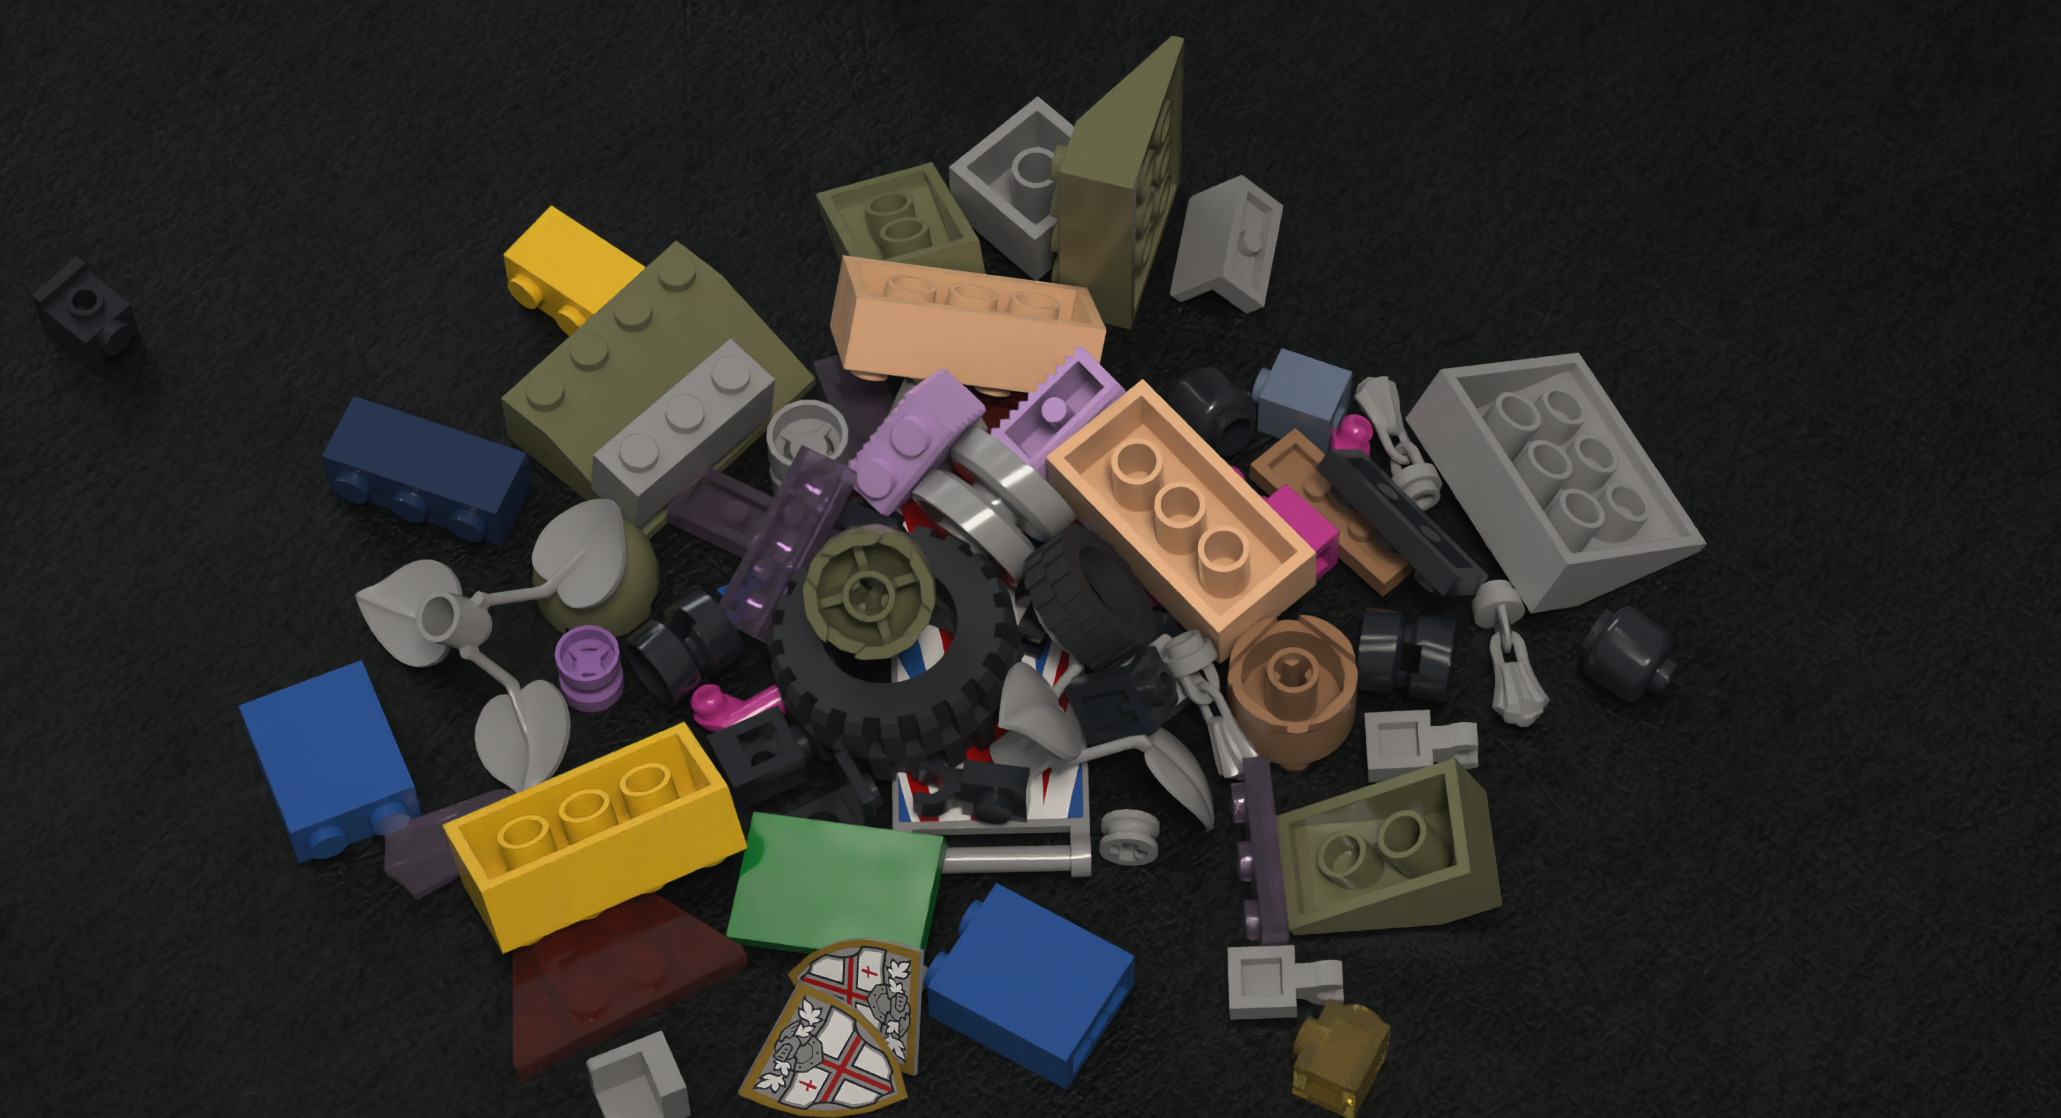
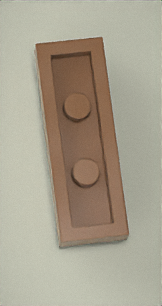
(1294, 463)

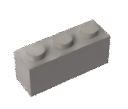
(683, 433)

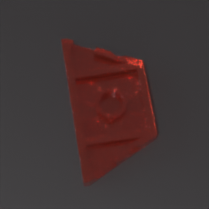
(609, 976)

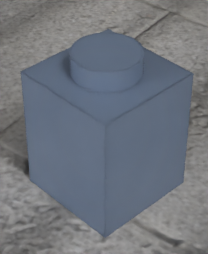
(1302, 396)

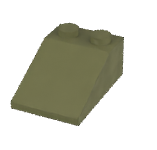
(901, 220)
(1390, 854)

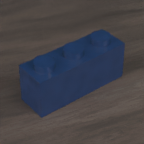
(427, 471)

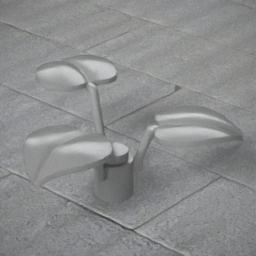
(424, 614)
(1046, 737)

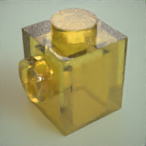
(1339, 1056)

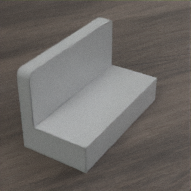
(1228, 244)

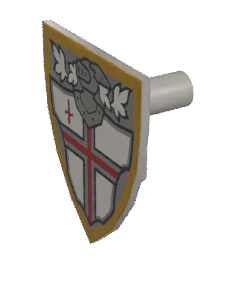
(880, 981)
(823, 1060)

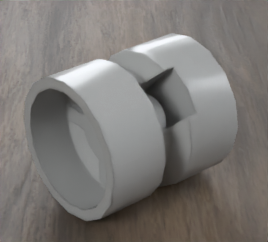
(806, 424)

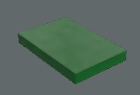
(834, 882)

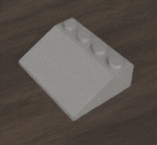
(1551, 478)

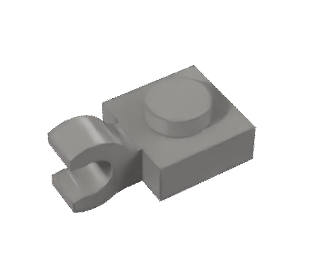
(1407, 742)
(1269, 982)

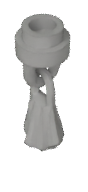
(1381, 405)
(1516, 690)
(1229, 744)

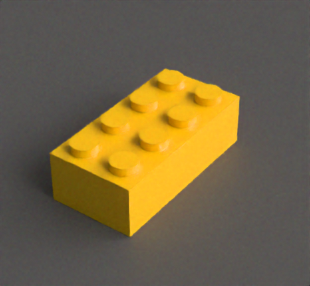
(595, 837)

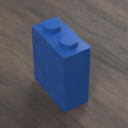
(330, 762)
(1029, 984)

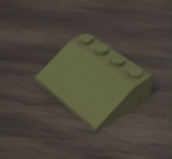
(1120, 185)
(633, 356)

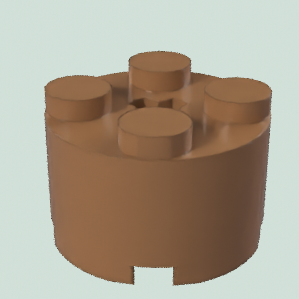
(1293, 689)

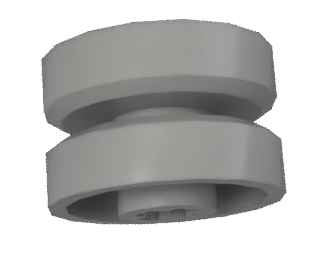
(994, 503)

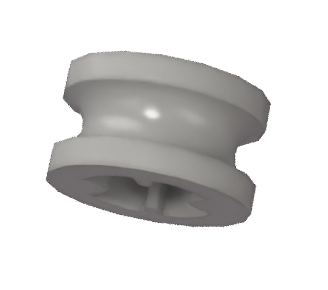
(1129, 837)

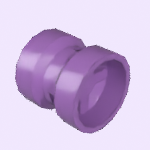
(593, 654)

